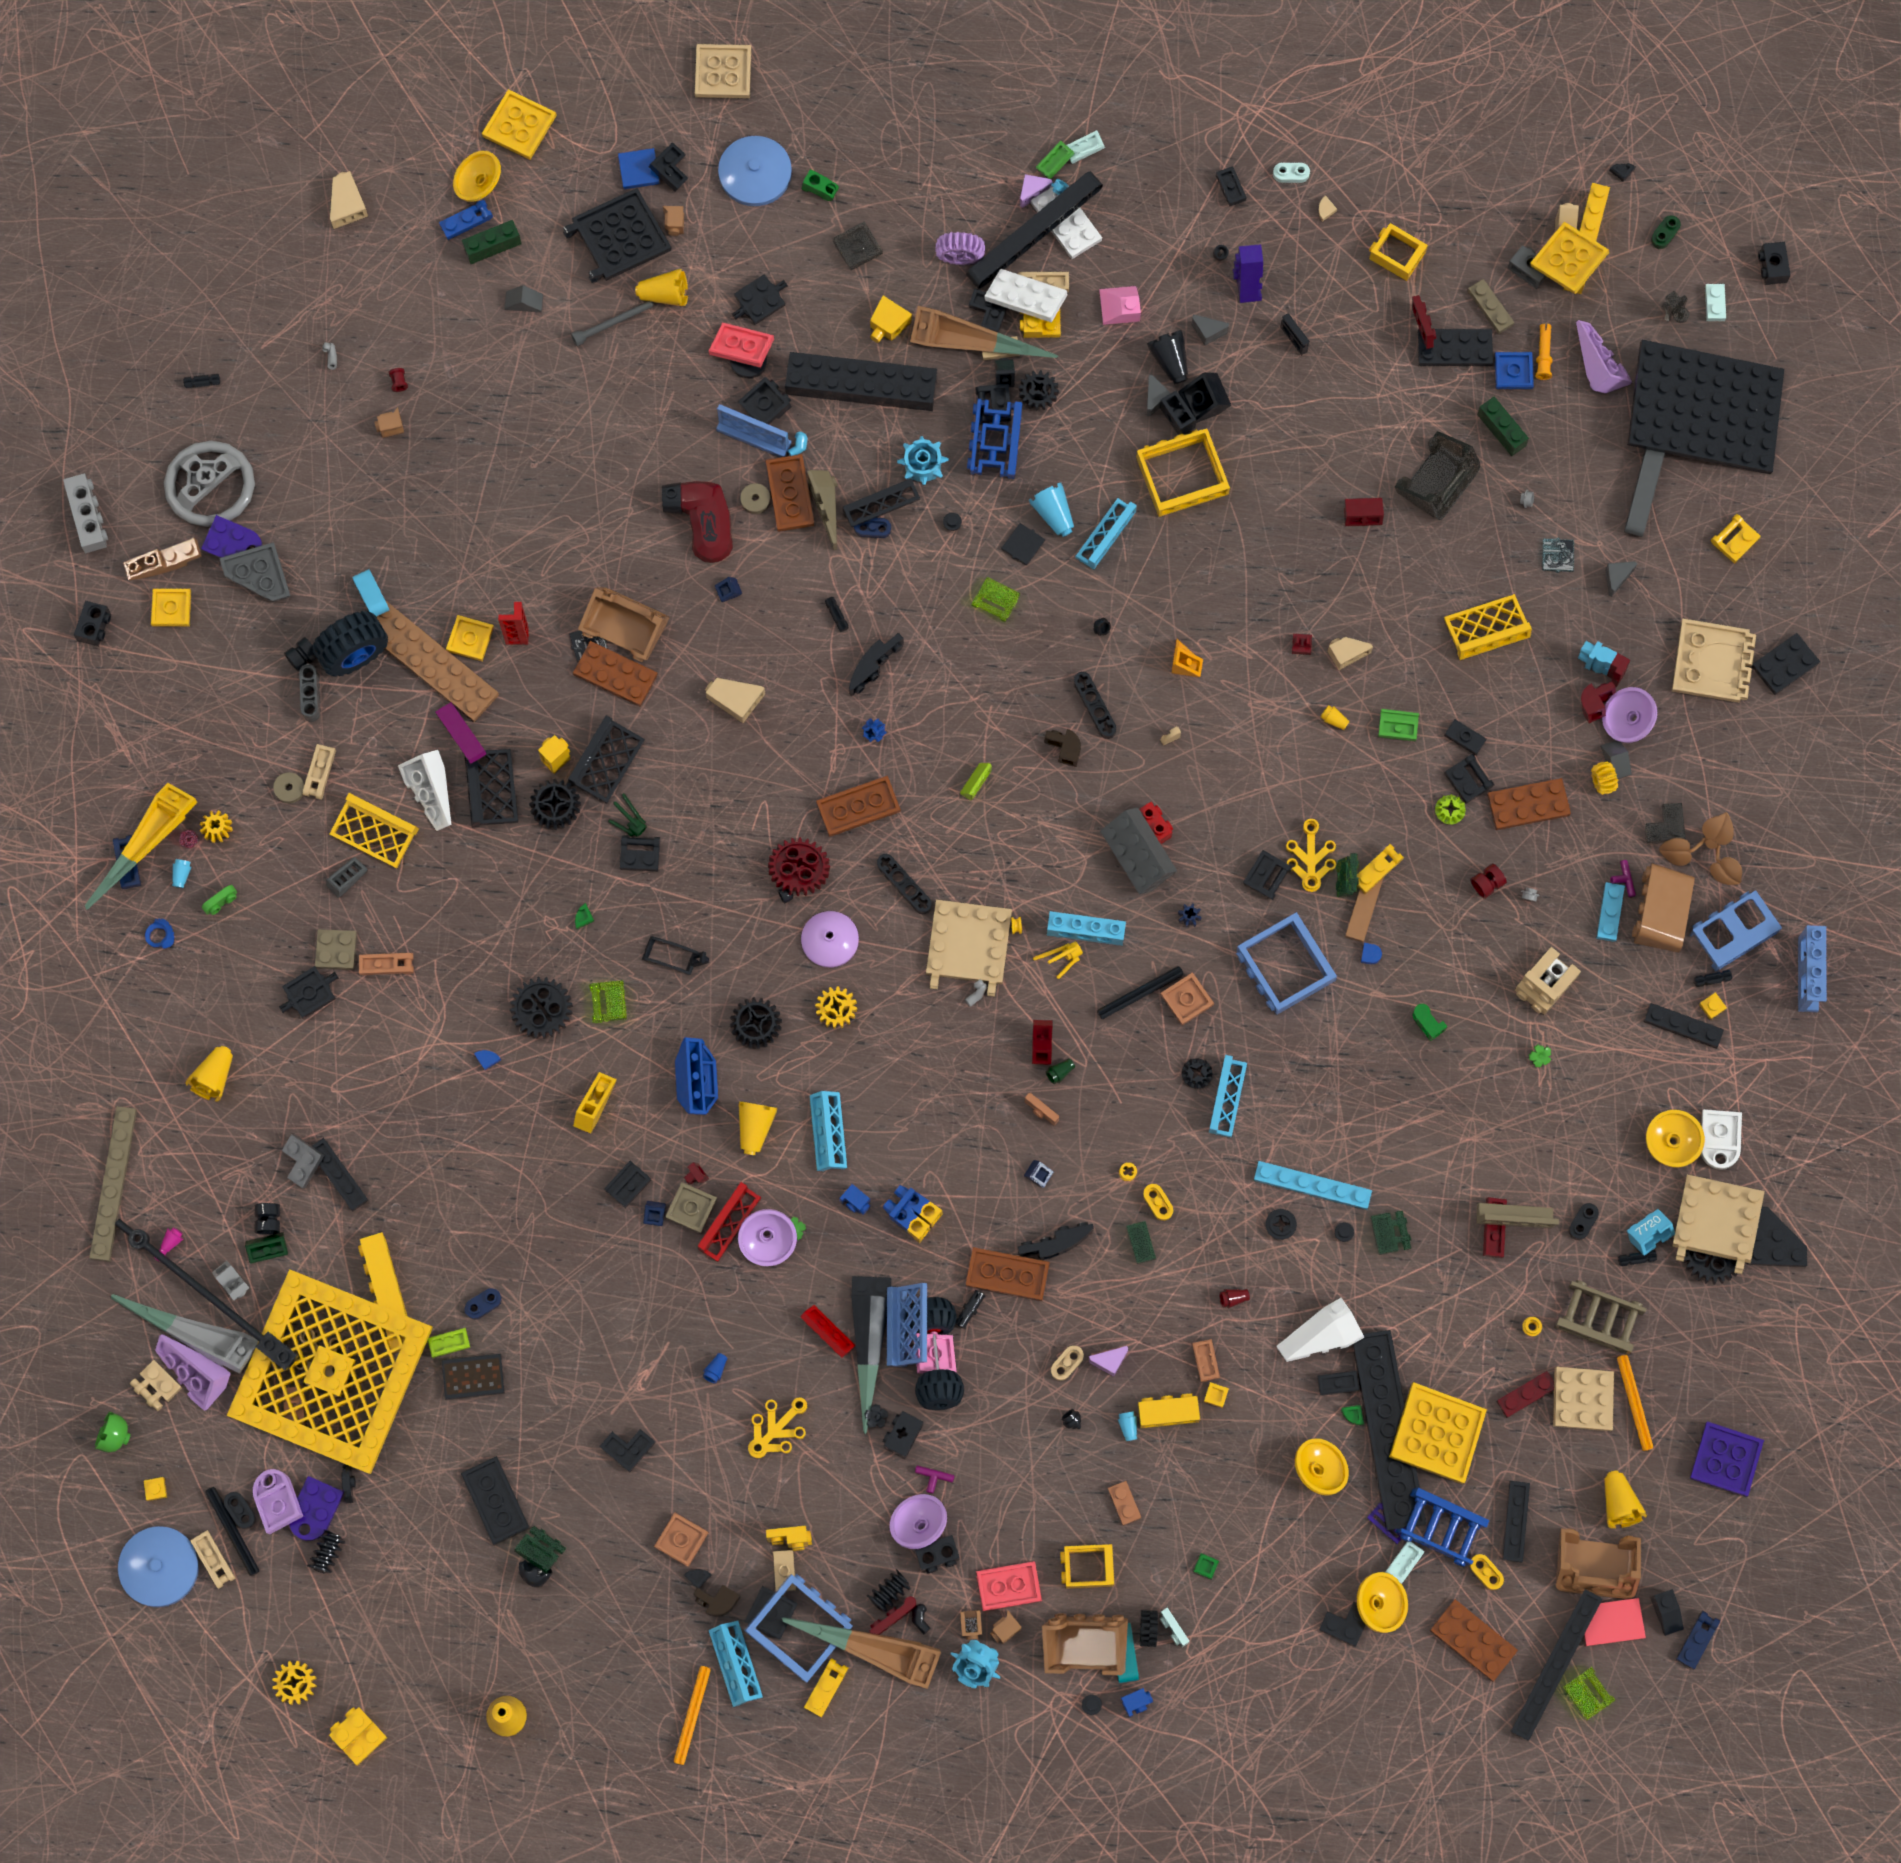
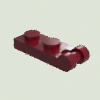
(894, 1616)

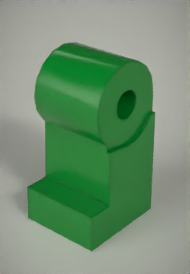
(819, 185)
(1427, 1022)

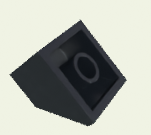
(1205, 396)

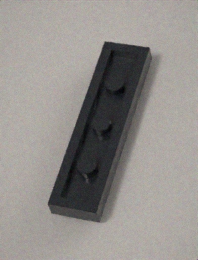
(1683, 1025)
(340, 1176)
(1516, 1521)

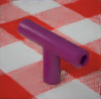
(1625, 878)
(934, 1475)

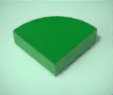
(583, 917)
(1353, 1414)

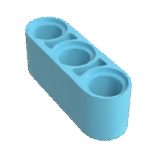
(370, 593)

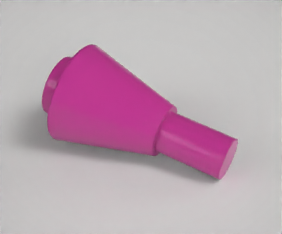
(170, 1240)

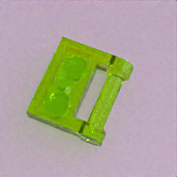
(998, 594)
(614, 1001)
(1584, 1698)

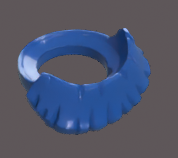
(167, 941)

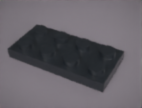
(1457, 348)

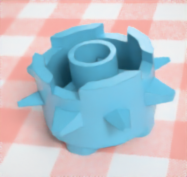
(922, 450)
(976, 1664)

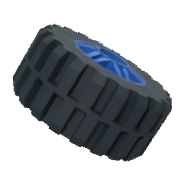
(350, 643)

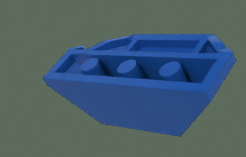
(696, 1077)

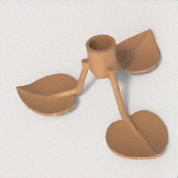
(1718, 832)

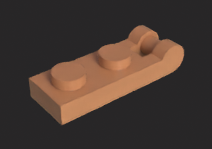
(385, 964)

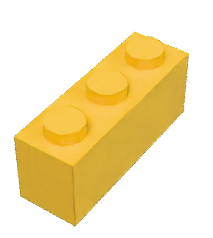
(1168, 1411)

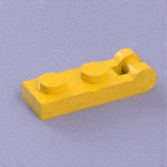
(1378, 868)
(826, 1688)

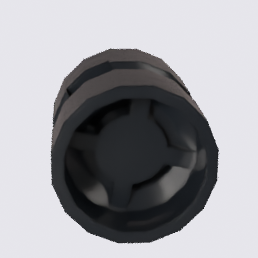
(301, 654)
(267, 1212)

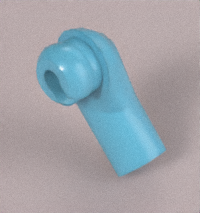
(801, 444)

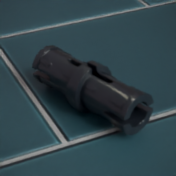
(970, 1309)

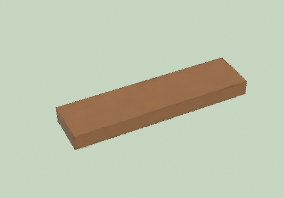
(1362, 913)

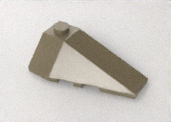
(823, 491)

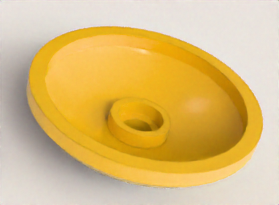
(477, 176)
(1677, 1126)
(1321, 1467)
(1389, 1600)

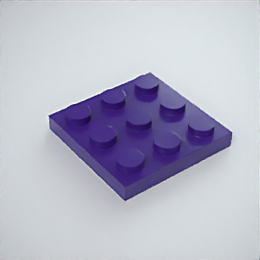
(1726, 1459)

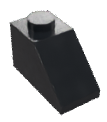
(1005, 372)
(1668, 1612)

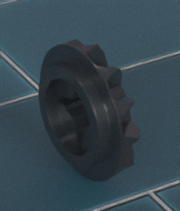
(1199, 1081)
(1286, 1217)

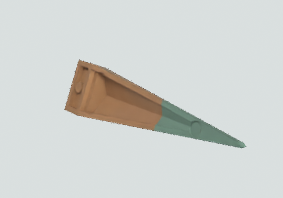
(947, 331)
(897, 1656)

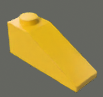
(594, 1103)

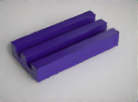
(1378, 1525)

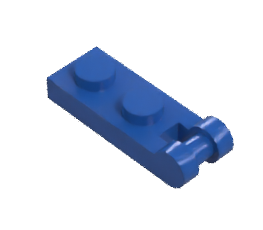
(465, 220)

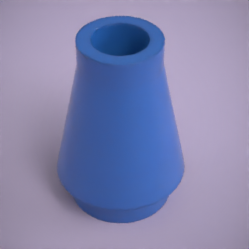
(715, 1368)

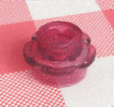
(188, 834)

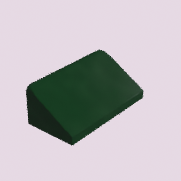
(266, 1247)

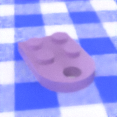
(276, 1502)

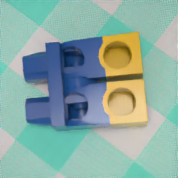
(908, 1211)

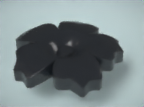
(876, 1416)

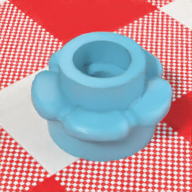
(1059, 186)

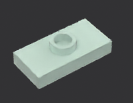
(1086, 146)
(1405, 1561)

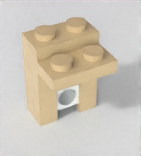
(1538, 991)

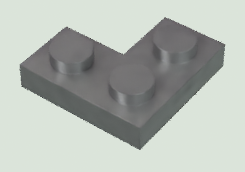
(307, 1160)

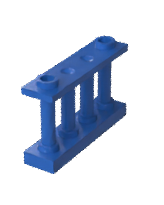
(1457, 1515)

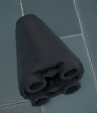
(1171, 355)

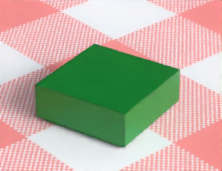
(1206, 1566)

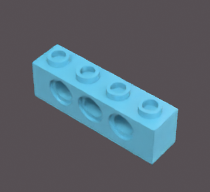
(1086, 928)

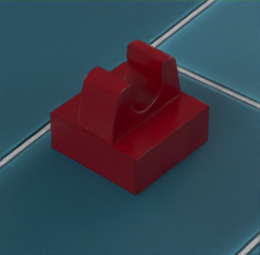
(1301, 644)
(696, 1174)

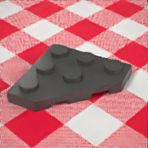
(257, 571)

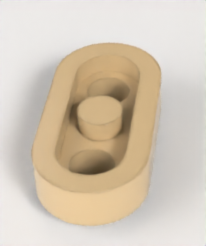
(1067, 1363)

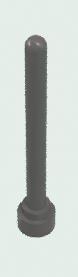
(580, 336)

